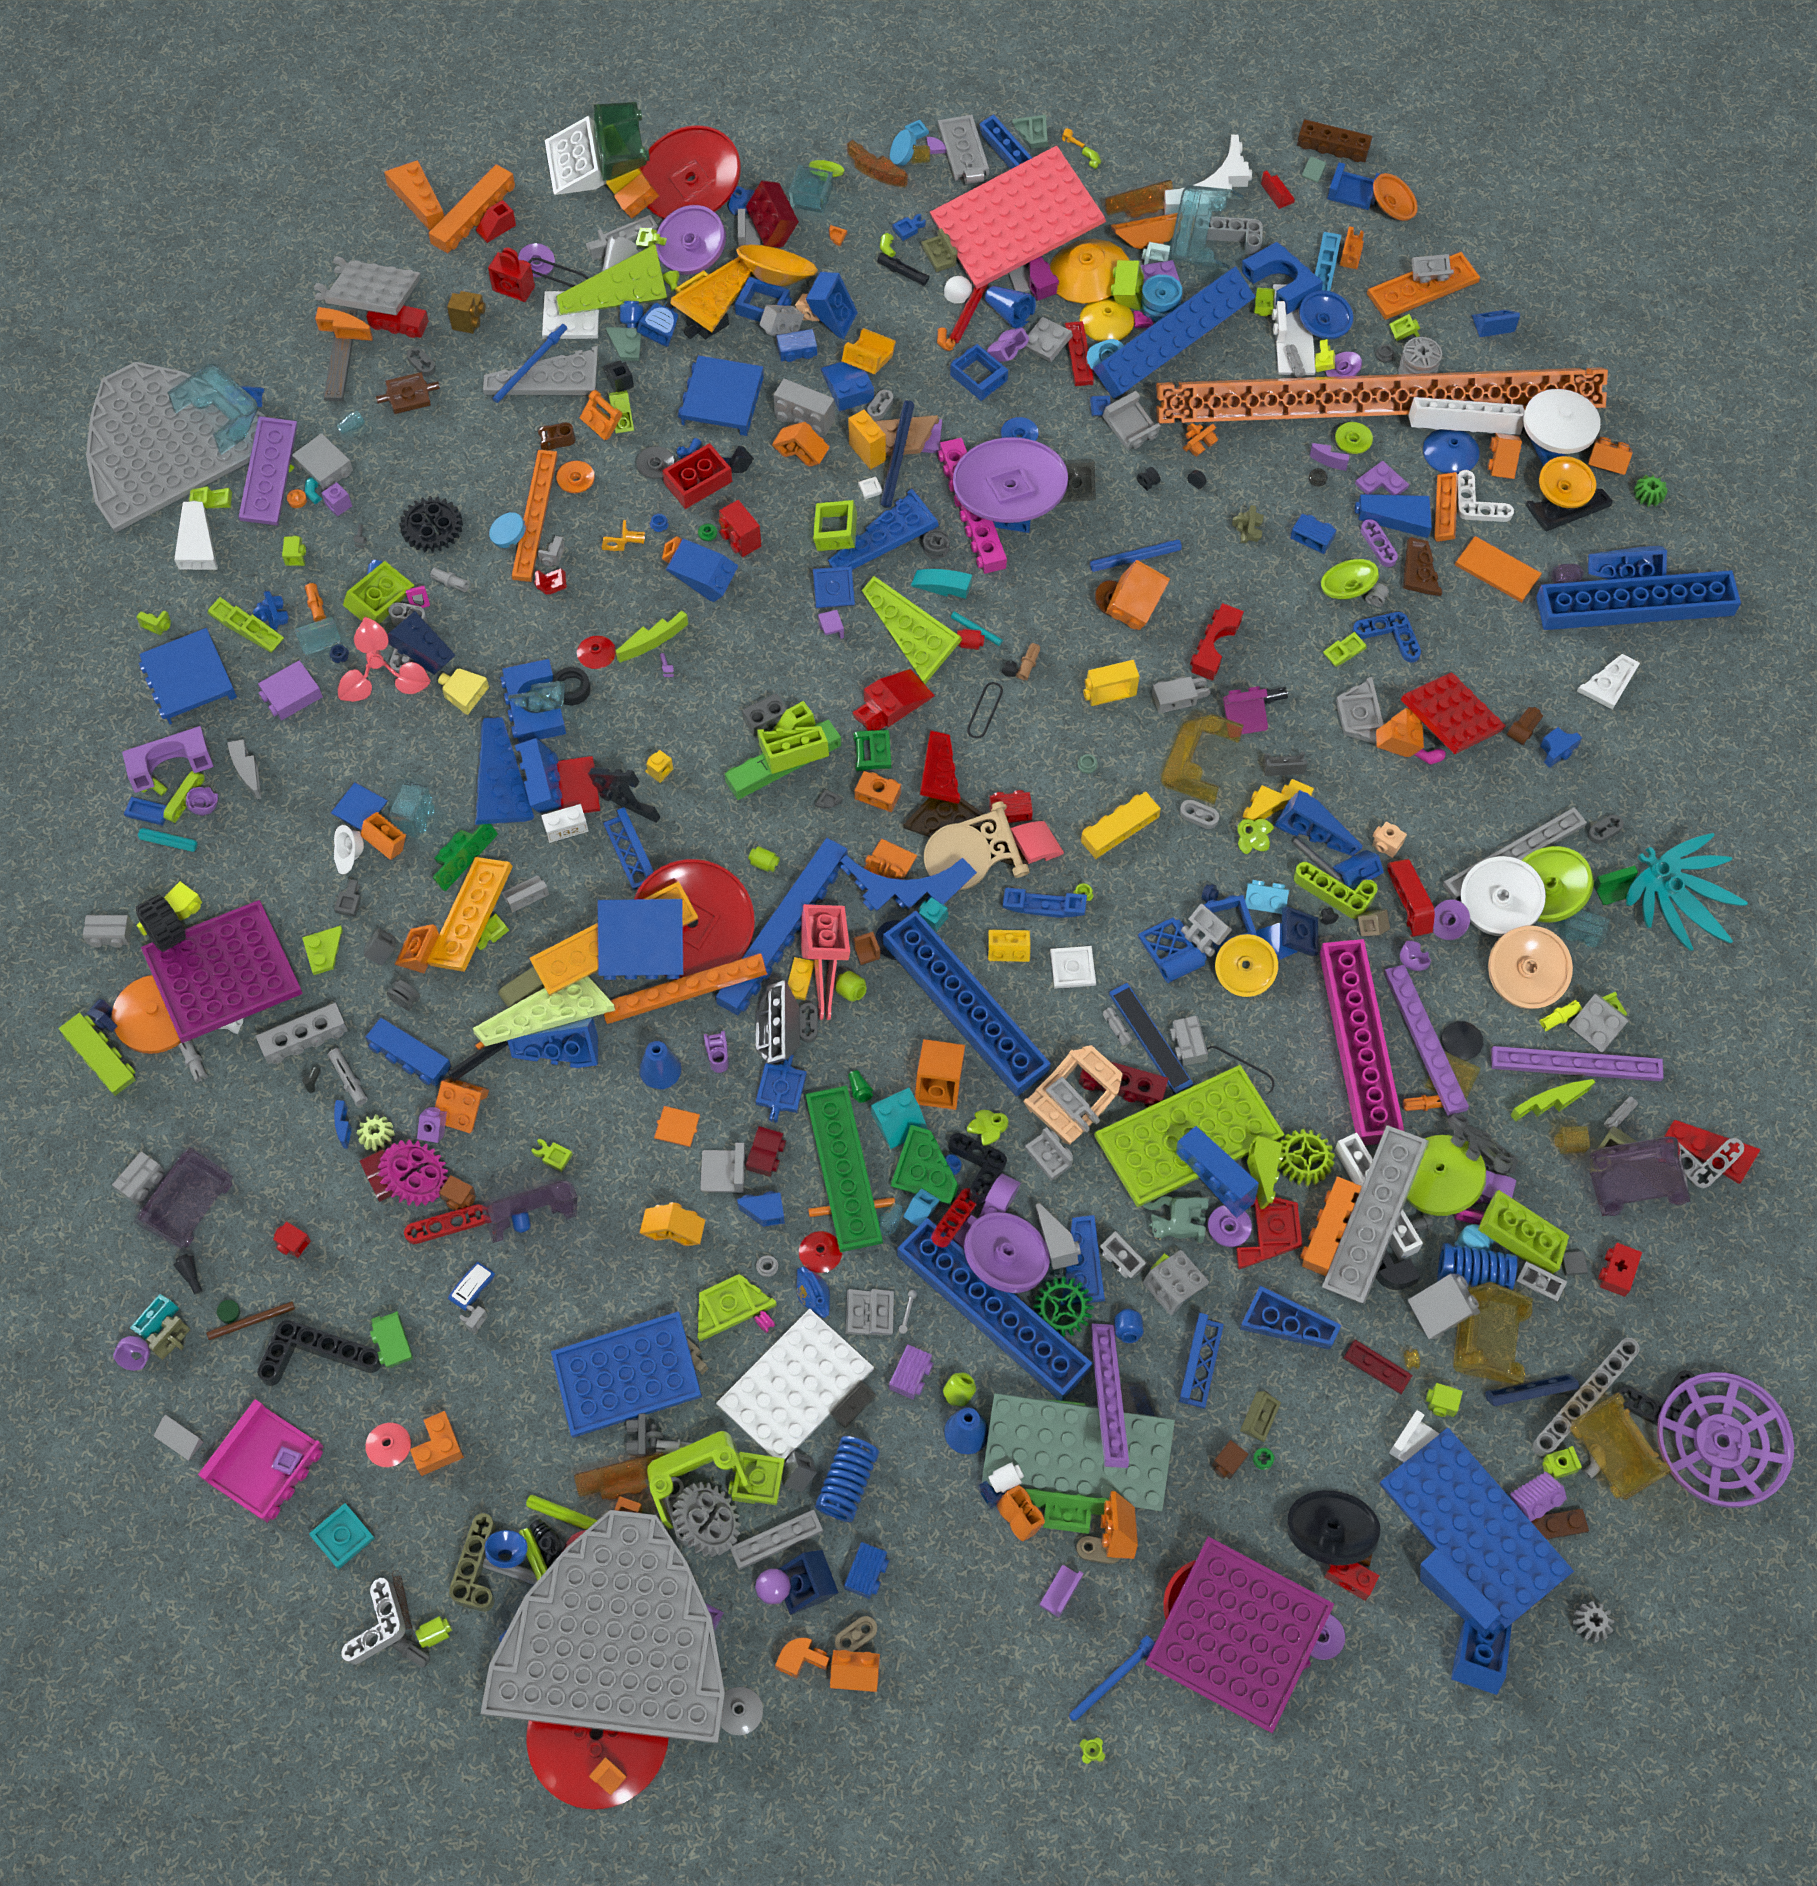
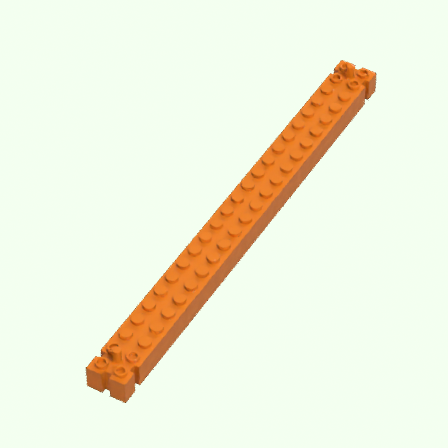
(1364, 394)

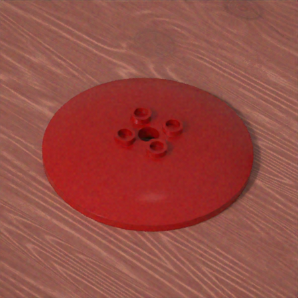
(687, 153)
(721, 907)
(568, 1755)

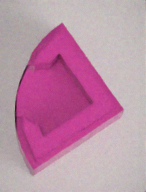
(1141, 320)

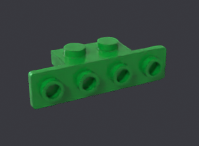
(461, 853)

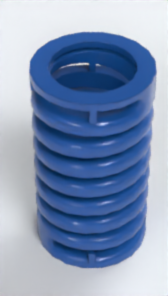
(1503, 1276)
(850, 1479)

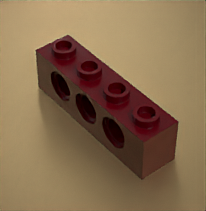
(1134, 1078)

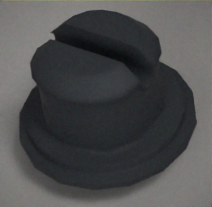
(1010, 669)
(1328, 916)

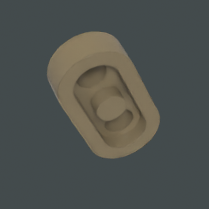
(1097, 1554)
(855, 1635)

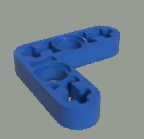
(1396, 628)

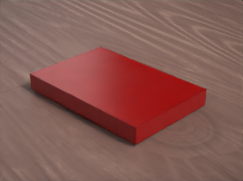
(577, 785)

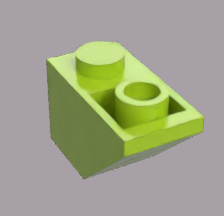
(621, 401)
(795, 717)

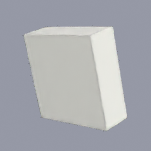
(870, 488)

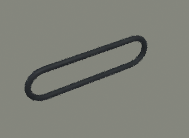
(559, 266)
(990, 718)

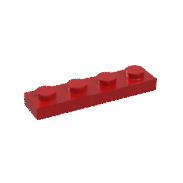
(1078, 354)

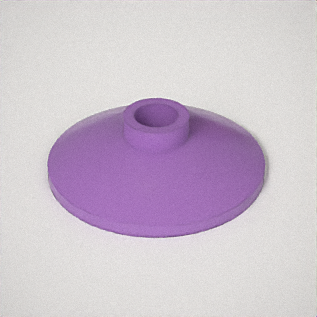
(539, 251)
(1345, 365)
(1445, 913)
(1241, 1227)
(1333, 1640)

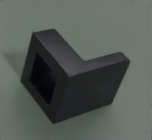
(740, 460)

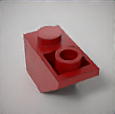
(496, 221)

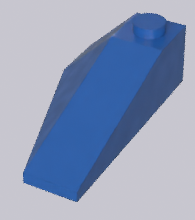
(1629, 563)
(568, 1042)

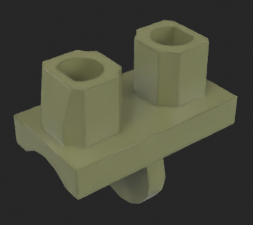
(1246, 524)
(169, 1338)

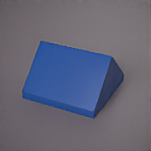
(1496, 322)

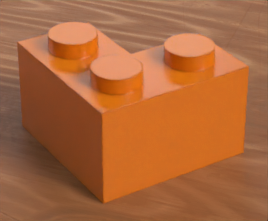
(803, 442)
(1506, 455)
(1401, 734)
(442, 1447)

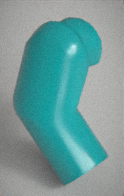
(310, 485)

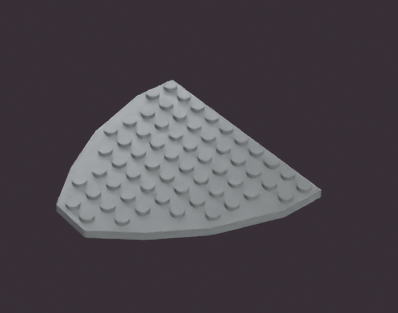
(147, 453)
(613, 1640)

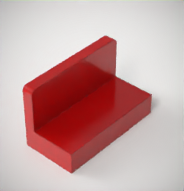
(1276, 190)

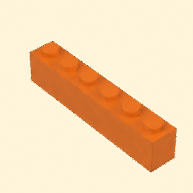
(471, 209)

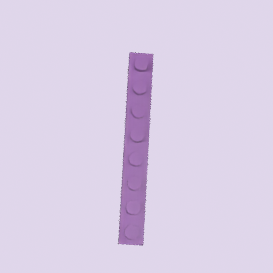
(1426, 1040)
(1577, 1063)
(1109, 1396)

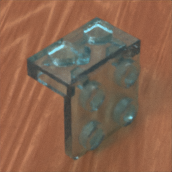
(541, 696)

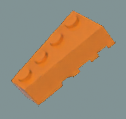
(1330, 1226)

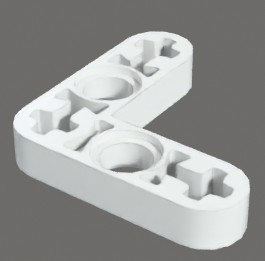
(1471, 503)

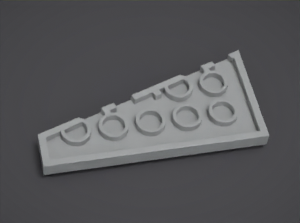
(551, 376)

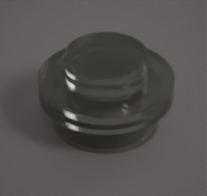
(1318, 477)

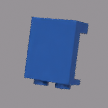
(1352, 189)

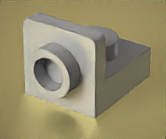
(554, 553)

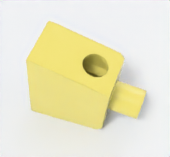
(463, 689)

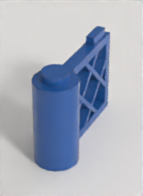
(1181, 961)

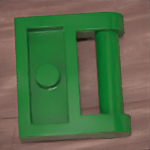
(879, 750)

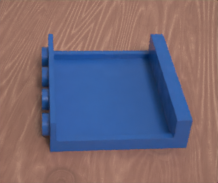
(722, 393)
(185, 674)
(640, 938)

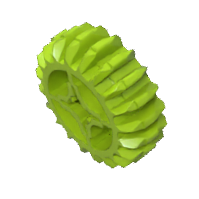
(1322, 1154)

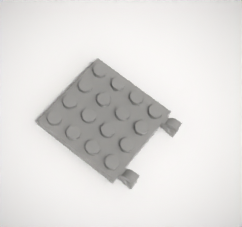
(369, 287)

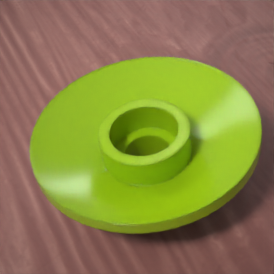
(830, 166)
(1354, 431)

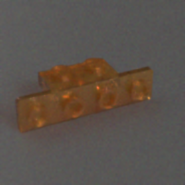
(1139, 201)
(616, 1478)

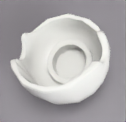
(957, 289)

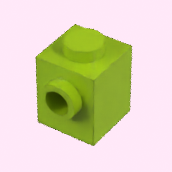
(1443, 1400)

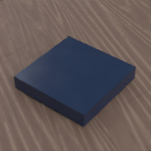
(1300, 931)

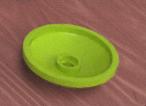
(1350, 579)

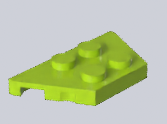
(729, 1305)

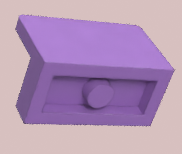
(1061, 1591)

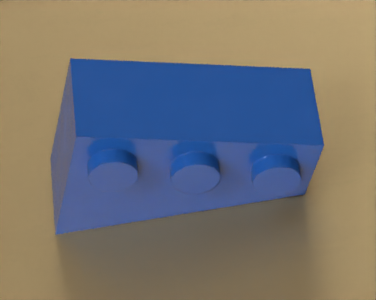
(541, 774)

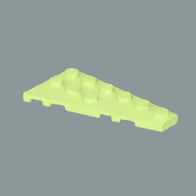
(544, 1012)

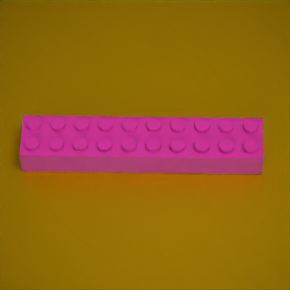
(1360, 1039)

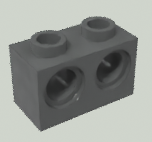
(763, 712)

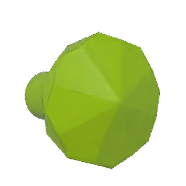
(672, 279)

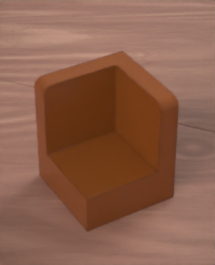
(866, 948)

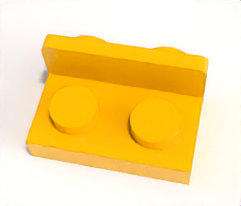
(1009, 945)

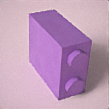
(289, 690)

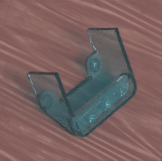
(1194, 221)
(215, 387)

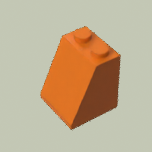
(1137, 595)
(939, 1074)

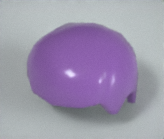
(195, 800)
(1410, 950)
(125, 1349)
(772, 1586)

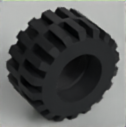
(160, 922)

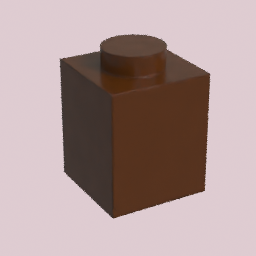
(1229, 1460)

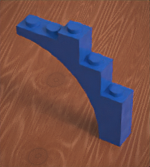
(908, 892)

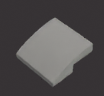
(880, 1312)

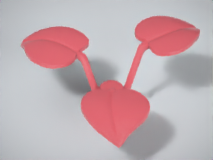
(370, 639)

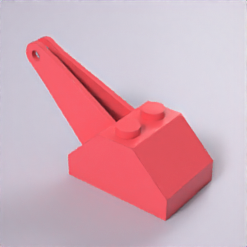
(824, 937)

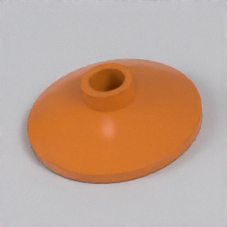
(575, 470)

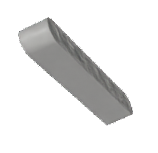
(1590, 1388)

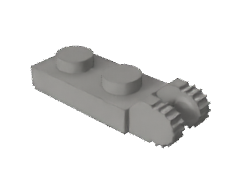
(1071, 1103)

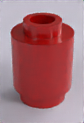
(971, 639)

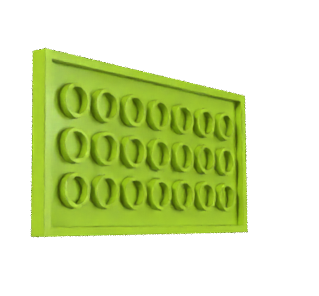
(1146, 1142)

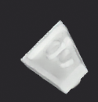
(1611, 682)

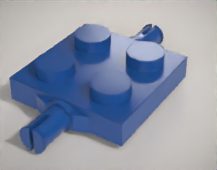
(781, 1088)

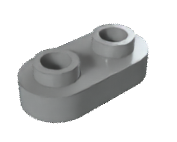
(1199, 814)

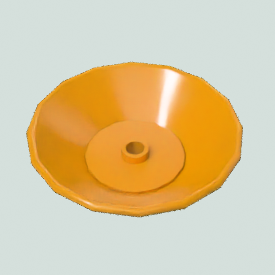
(776, 265)
(1086, 270)

